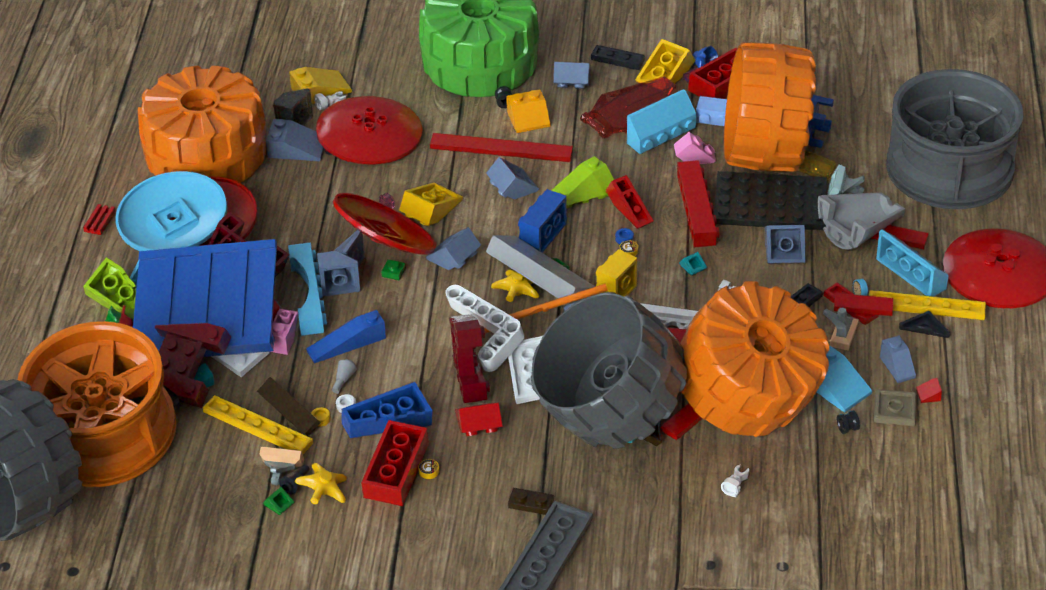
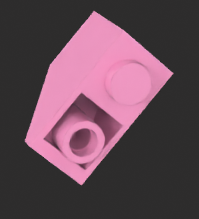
(693, 149)
(284, 330)

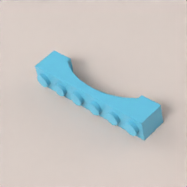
(310, 315)

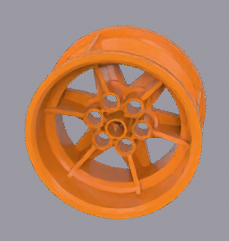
(89, 379)

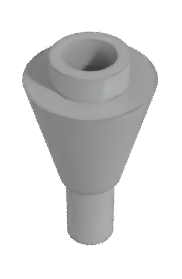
(345, 370)

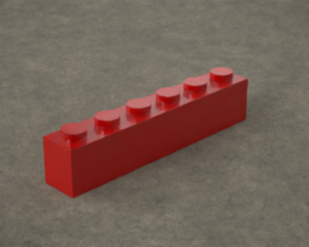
(697, 204)

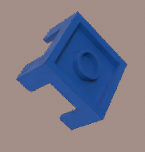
(819, 120)

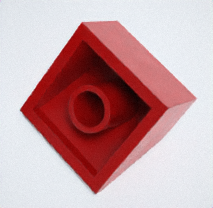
(479, 417)

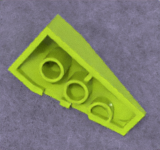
(585, 182)

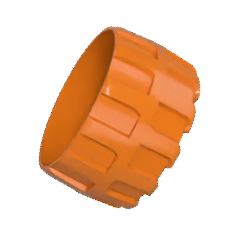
(769, 107)
(203, 124)
(753, 359)

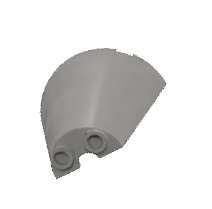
(851, 216)

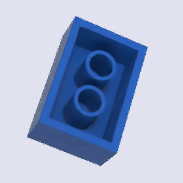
(544, 220)

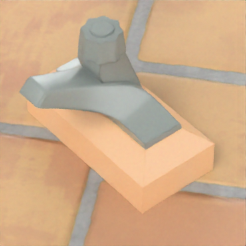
(844, 329)
(281, 461)

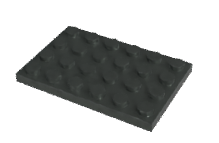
(768, 199)

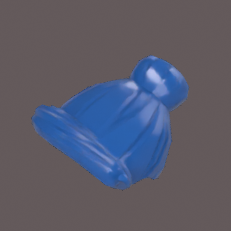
(704, 56)

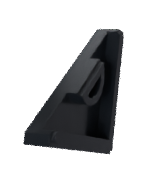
(926, 324)

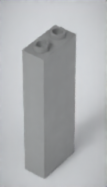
(536, 266)

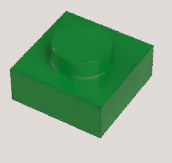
(393, 269)

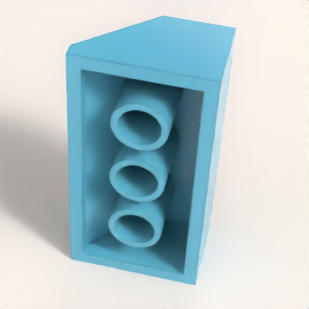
(660, 122)
(910, 265)

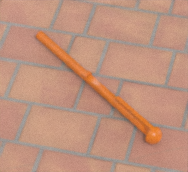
(557, 302)

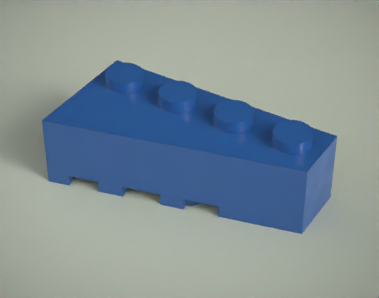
(399, 405)

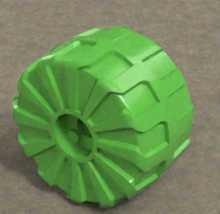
(478, 44)

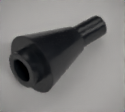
(288, 482)

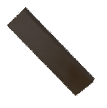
(288, 406)

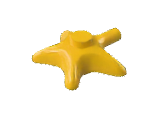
(516, 285)
(323, 483)

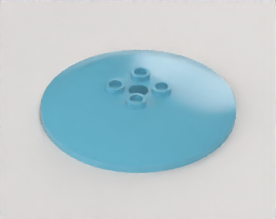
(187, 196)

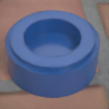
(623, 235)

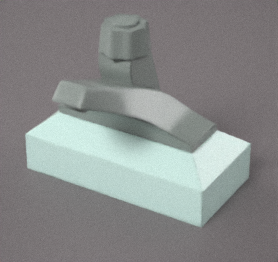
(842, 184)

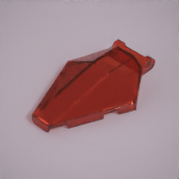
(614, 106)

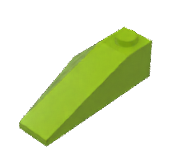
(112, 287)

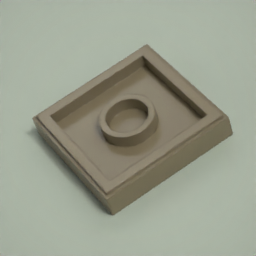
(895, 407)

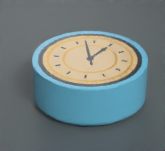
(860, 287)

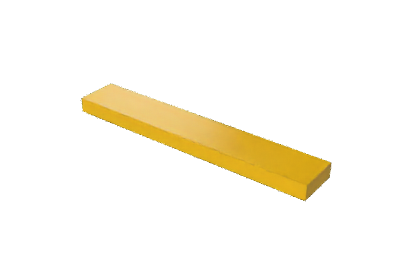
(936, 305)
(257, 425)

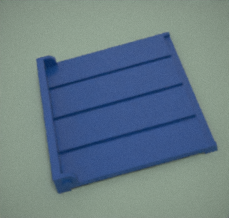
(211, 285)

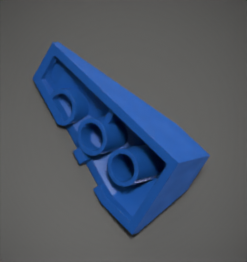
(349, 336)

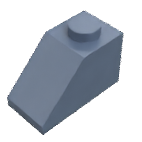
(897, 359)

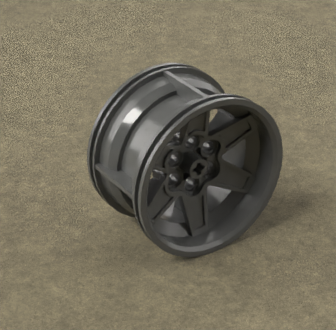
(954, 138)

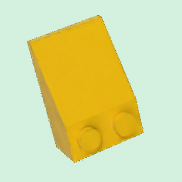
(667, 61)
(318, 81)
(429, 203)

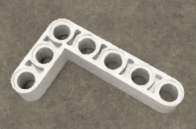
(506, 329)

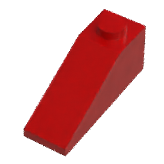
(628, 201)

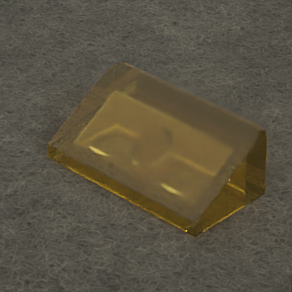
(817, 165)

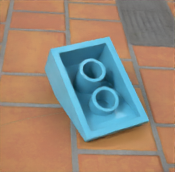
(843, 383)

